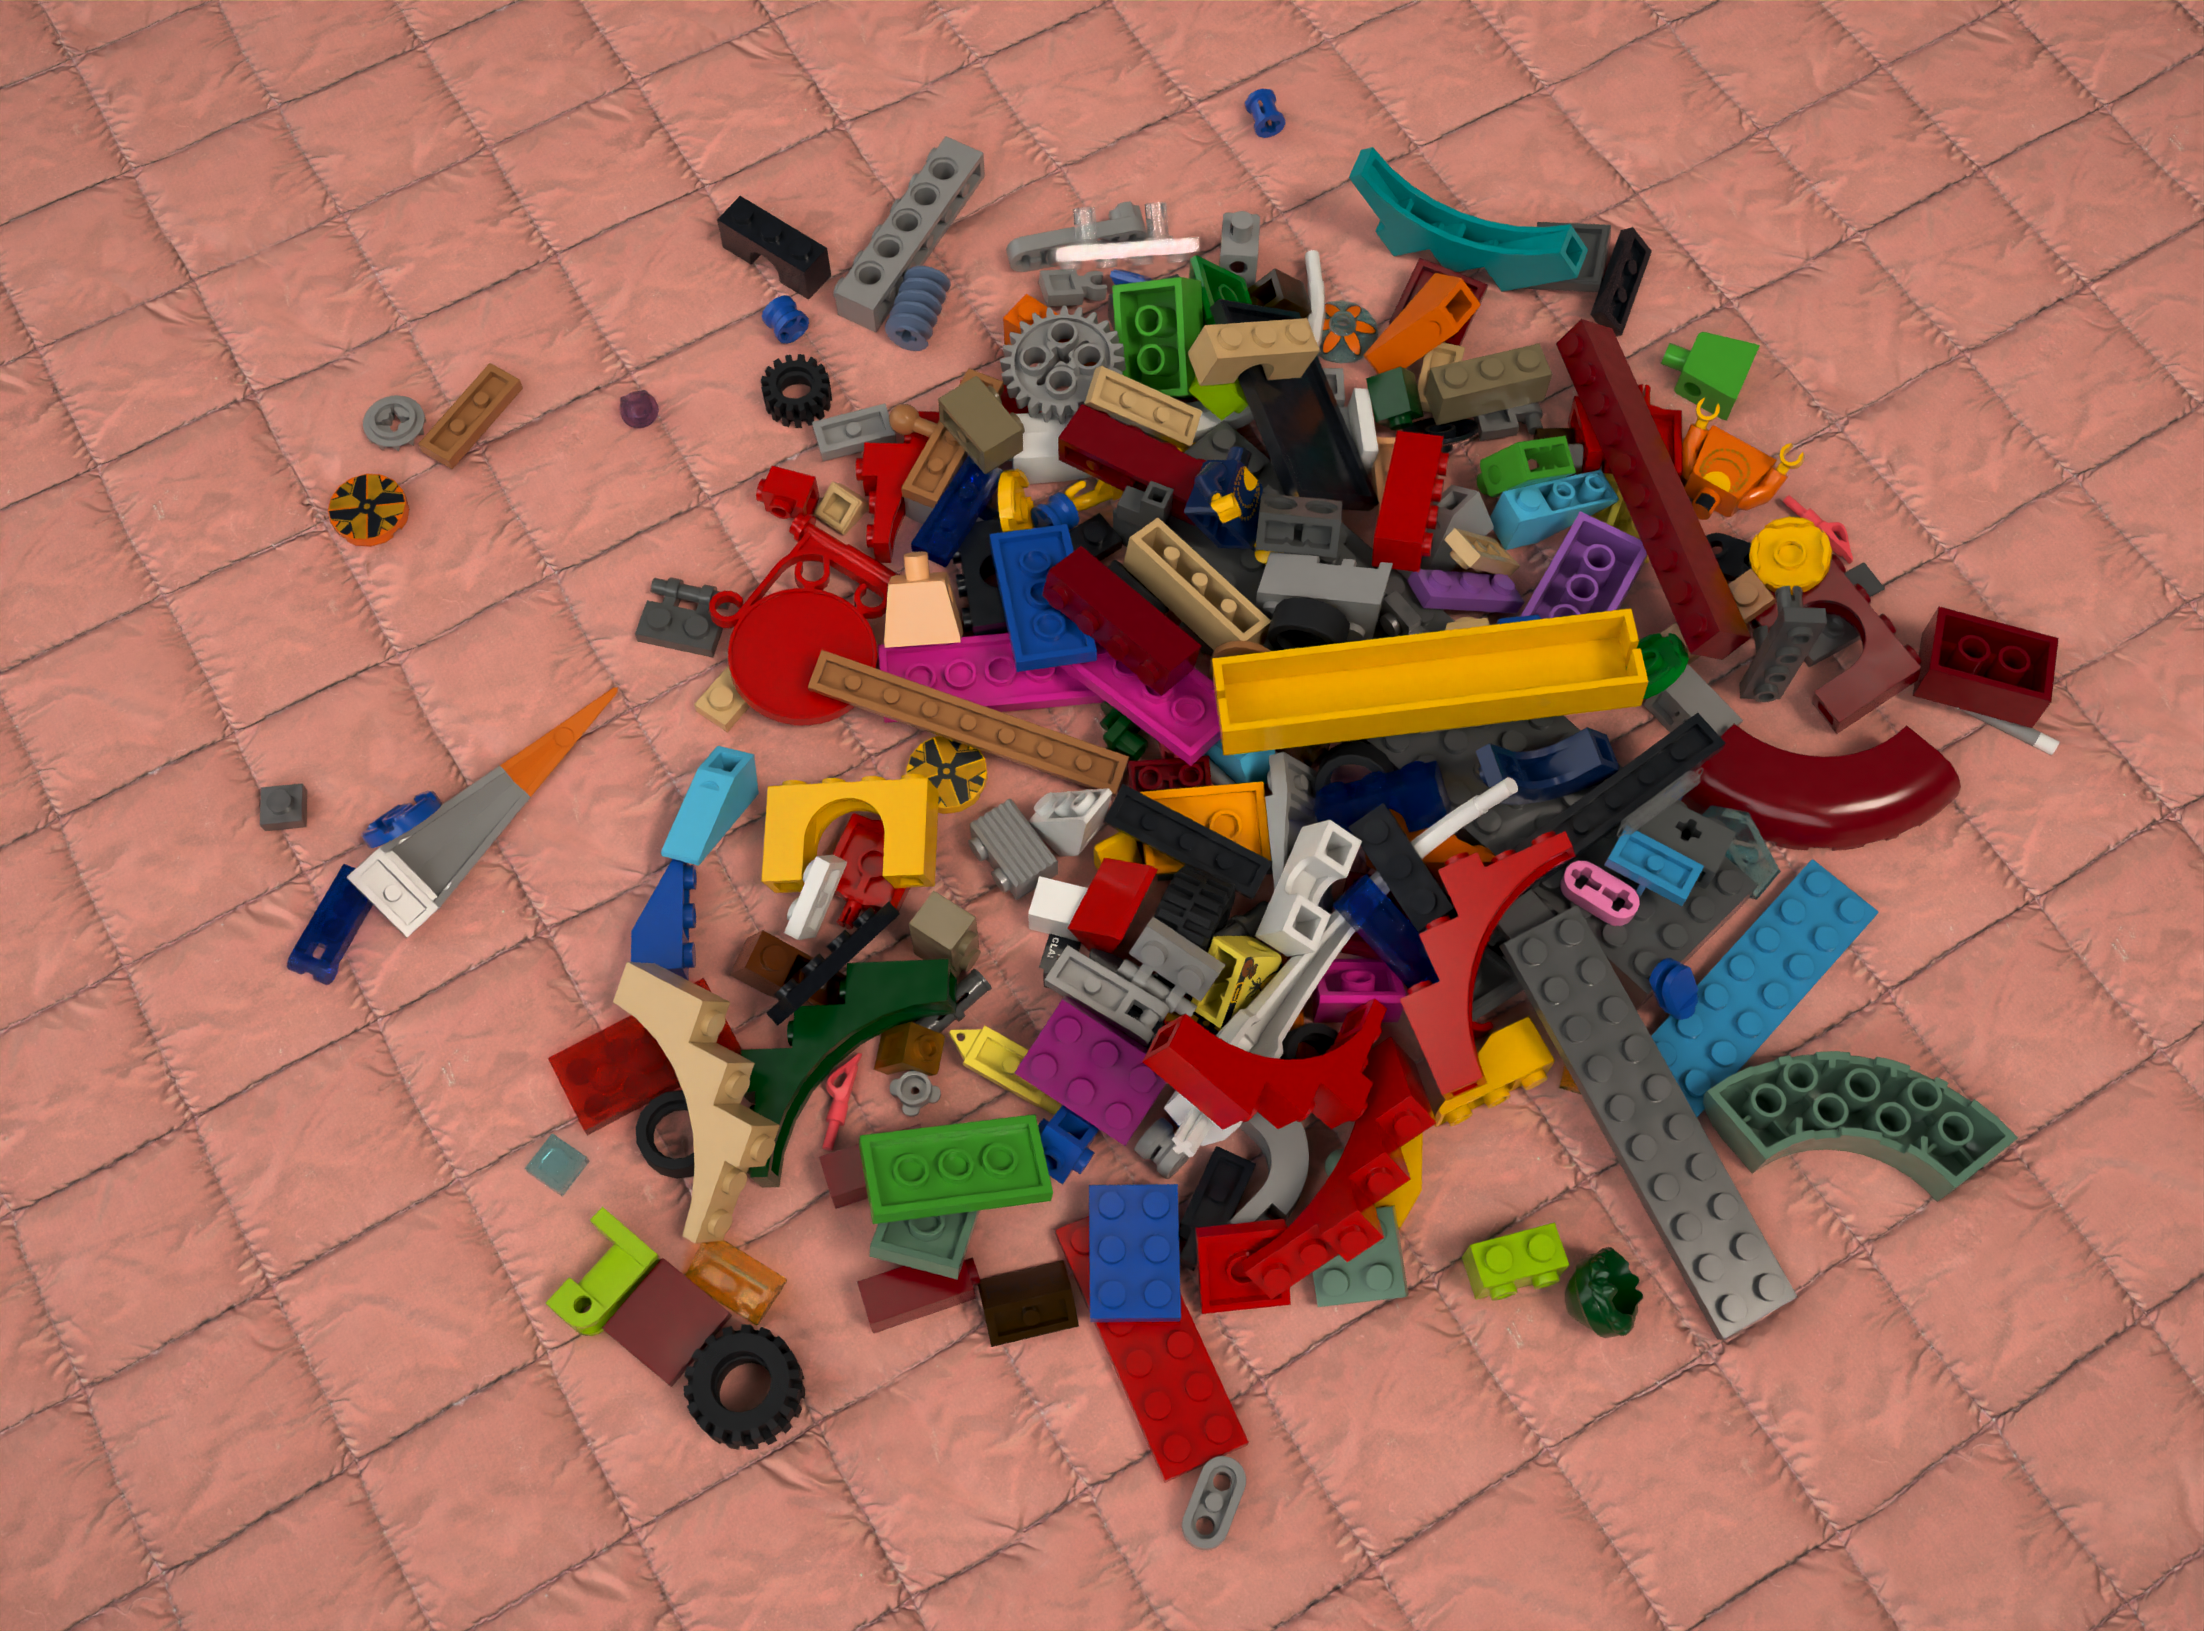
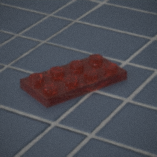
(619, 1071)

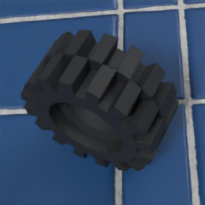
(793, 373)

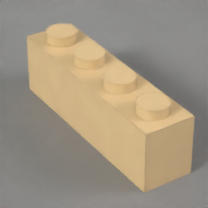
(1192, 587)

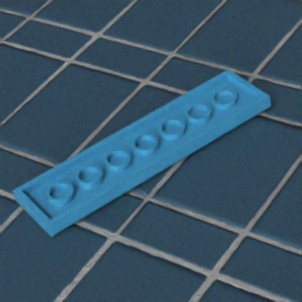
(1762, 980)

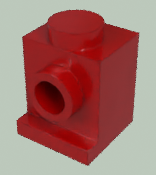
(788, 493)

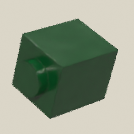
(1395, 398)

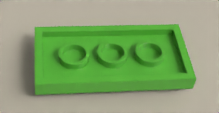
(954, 1168)

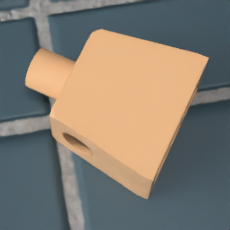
(921, 606)

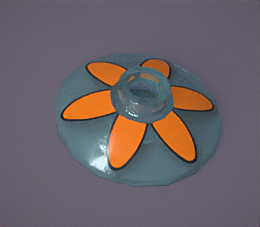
(1348, 342)

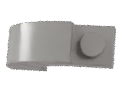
(1287, 1164)

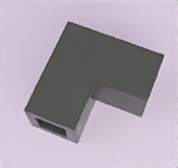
(1144, 507)

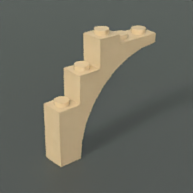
(713, 1080)

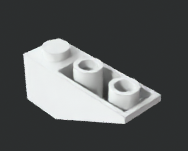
(1070, 818)

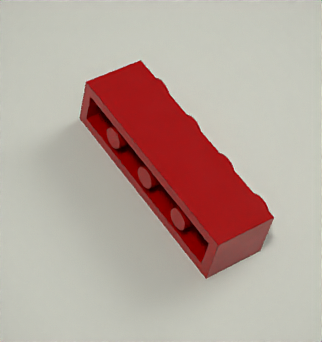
(1408, 501)

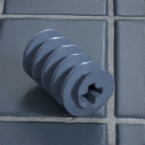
(917, 307)

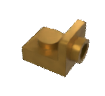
(908, 1048)

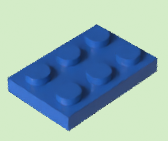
(1134, 1253)

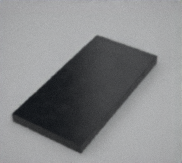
(1301, 424)

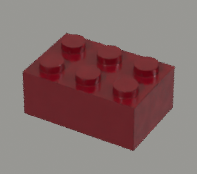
(1986, 667)

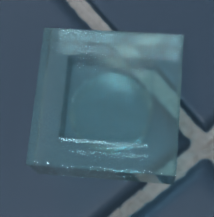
(557, 1164)

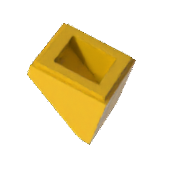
(1117, 847)

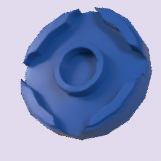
(401, 819)

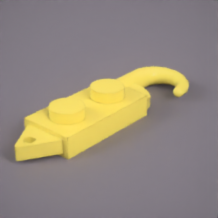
(997, 1060)

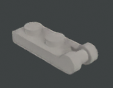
(1106, 994)

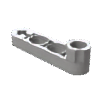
(1031, 253)

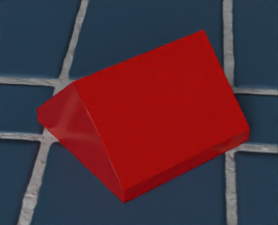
(1111, 903)

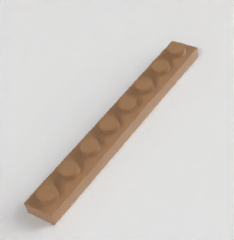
(967, 723)

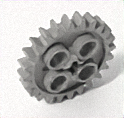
(1061, 361)

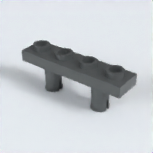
(1783, 648)

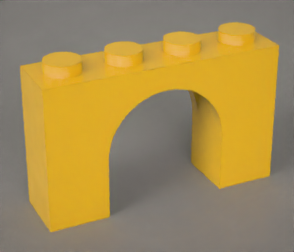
(802, 811)

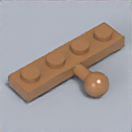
(942, 453)

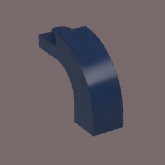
(1550, 771)

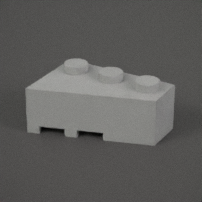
(1350, 589)

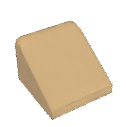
(841, 507)

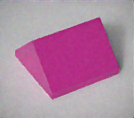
(1354, 983)

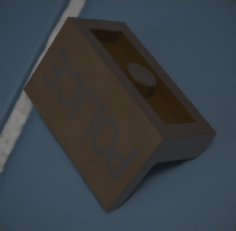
(1028, 1303)

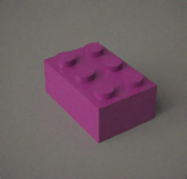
(1092, 1070)

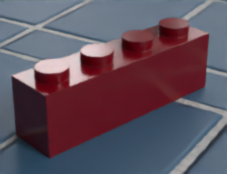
(1127, 456)
(1121, 620)

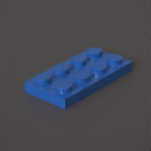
(1036, 630)

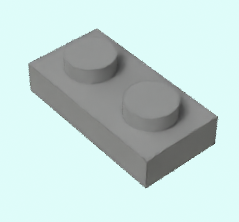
(849, 431)

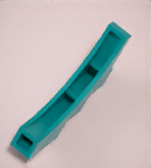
(1461, 242)

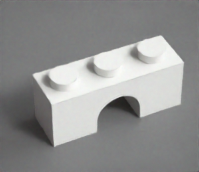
(1319, 858)

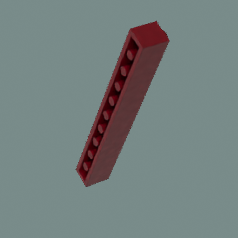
(1653, 492)

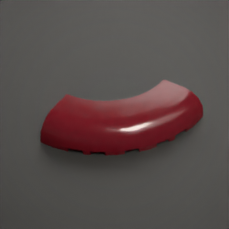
(1830, 798)

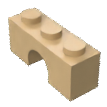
(1227, 350)

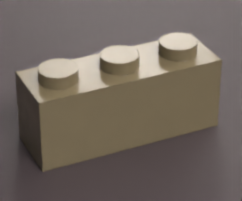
(1488, 384)

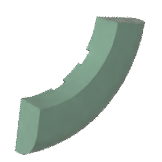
(1856, 1108)

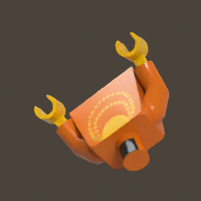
(1727, 472)

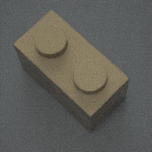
(981, 424)
(945, 932)

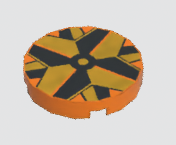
(368, 509)

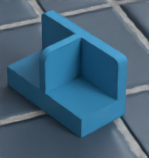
(1654, 866)

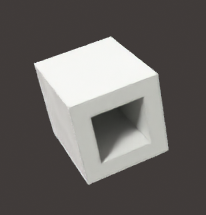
(1054, 907)

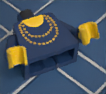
(1228, 502)

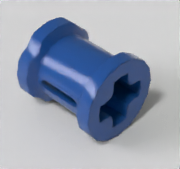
(1264, 113)

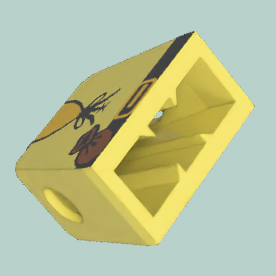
(1246, 972)

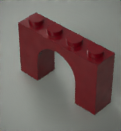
(1881, 669)
(904, 1291)

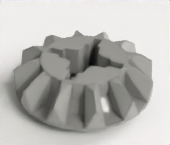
(381, 416)

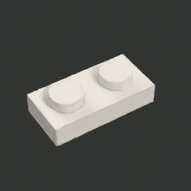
(820, 884)

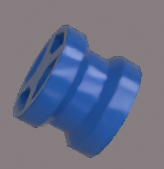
(785, 319)
(1056, 512)

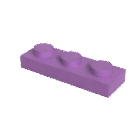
(1465, 591)

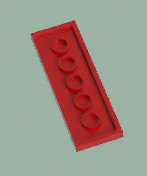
(1163, 1376)

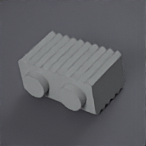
(1011, 849)

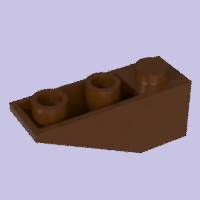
(770, 963)

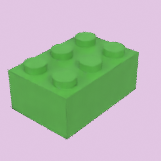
(1157, 330)

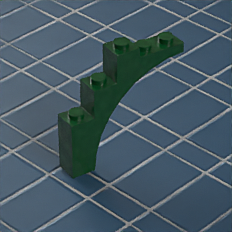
(823, 1035)

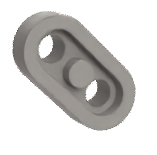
(1213, 1503)

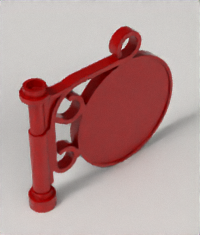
(783, 634)

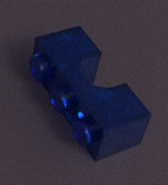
(1413, 792)

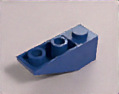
(665, 922)

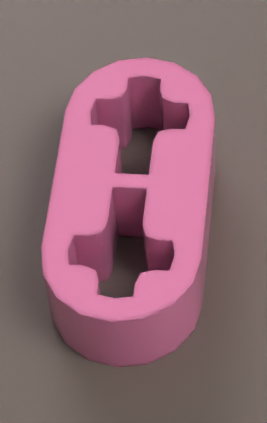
(1599, 893)

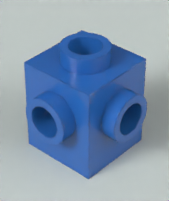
(1061, 1149)

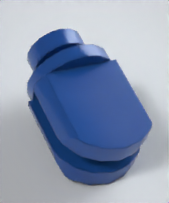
(1674, 988)

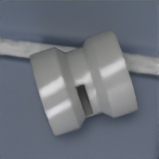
(1158, 1145)

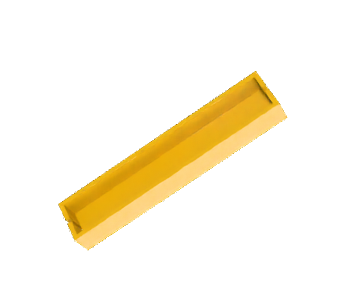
(1429, 681)

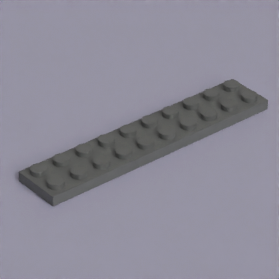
(1648, 1123)

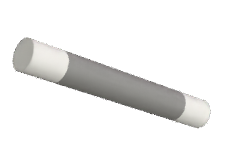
(2028, 735)

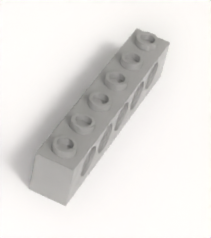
(909, 232)

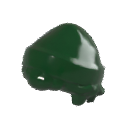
(1604, 1294)

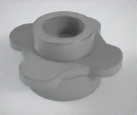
(913, 1103)

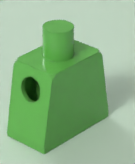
(1711, 370)
(1510, 467)

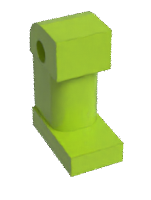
(607, 1282)

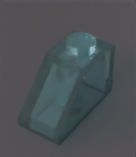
(1747, 847)

